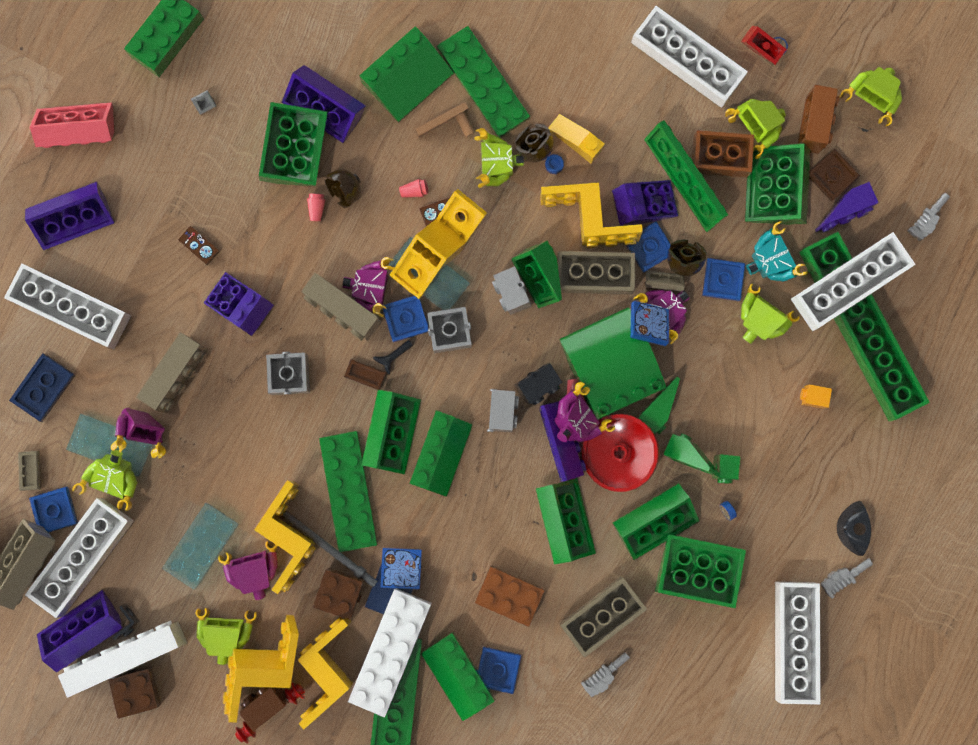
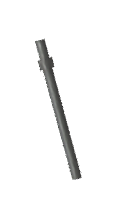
(359, 571)

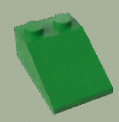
(540, 273)

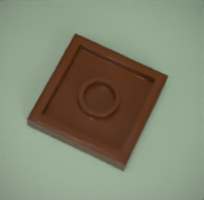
(833, 175)

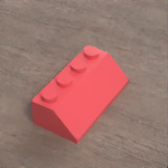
(73, 125)

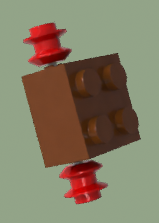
(264, 705)

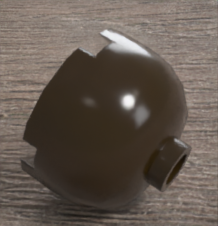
(535, 143)
(344, 186)
(686, 258)

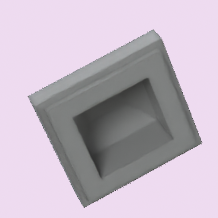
(203, 102)

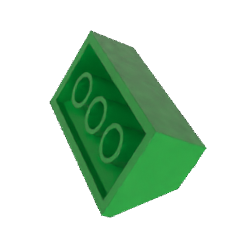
(391, 432)
(441, 453)
(565, 521)
(653, 521)
(458, 676)

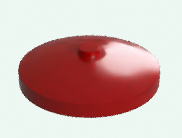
(622, 457)

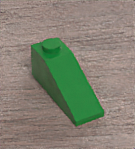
(659, 410)
(686, 452)

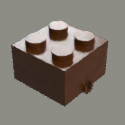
(339, 593)
(134, 692)

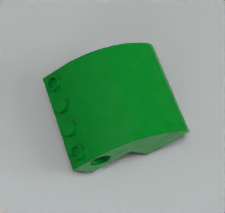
(612, 364)

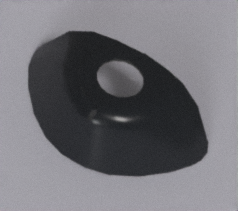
(850, 516)

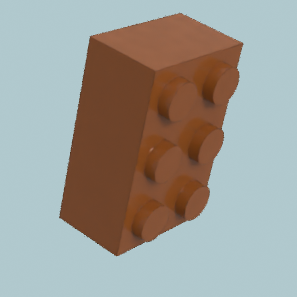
(818, 118)
(723, 153)
(509, 596)

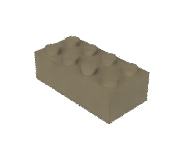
(596, 272)
(342, 307)
(172, 373)
(22, 560)
(603, 616)

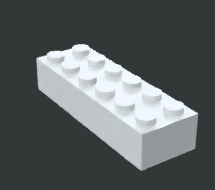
(688, 56)
(853, 281)
(67, 306)
(79, 557)
(797, 642)
(389, 652)
(118, 660)

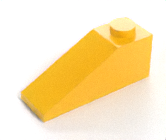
(577, 138)

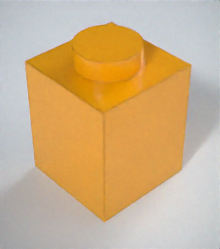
(815, 396)

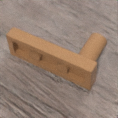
(457, 112)

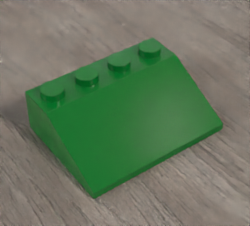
(406, 74)
(292, 145)
(779, 185)
(700, 571)

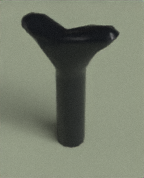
(387, 360)

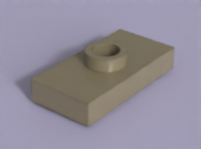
(664, 281)
(29, 470)

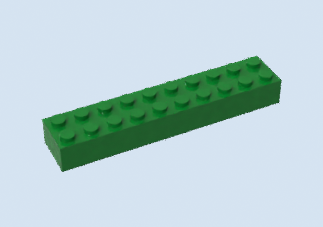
(869, 337)

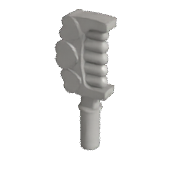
(927, 222)
(842, 577)
(603, 677)

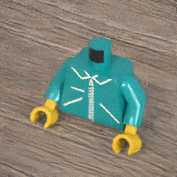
(773, 258)

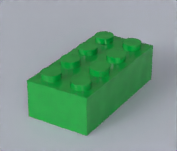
(163, 34)

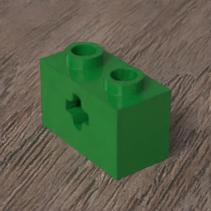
(728, 467)

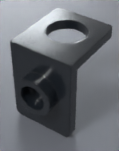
(131, 617)

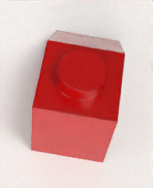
(763, 44)

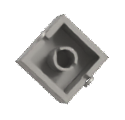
(512, 291)
(449, 330)
(288, 373)
(502, 411)

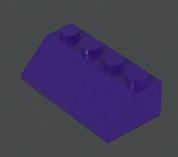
(314, 92)
(69, 216)
(564, 453)
(78, 631)

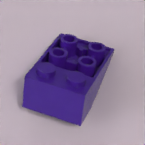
(644, 202)
(854, 203)
(238, 304)

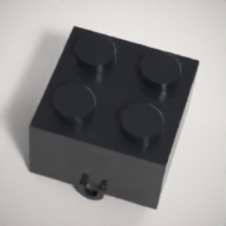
(538, 384)

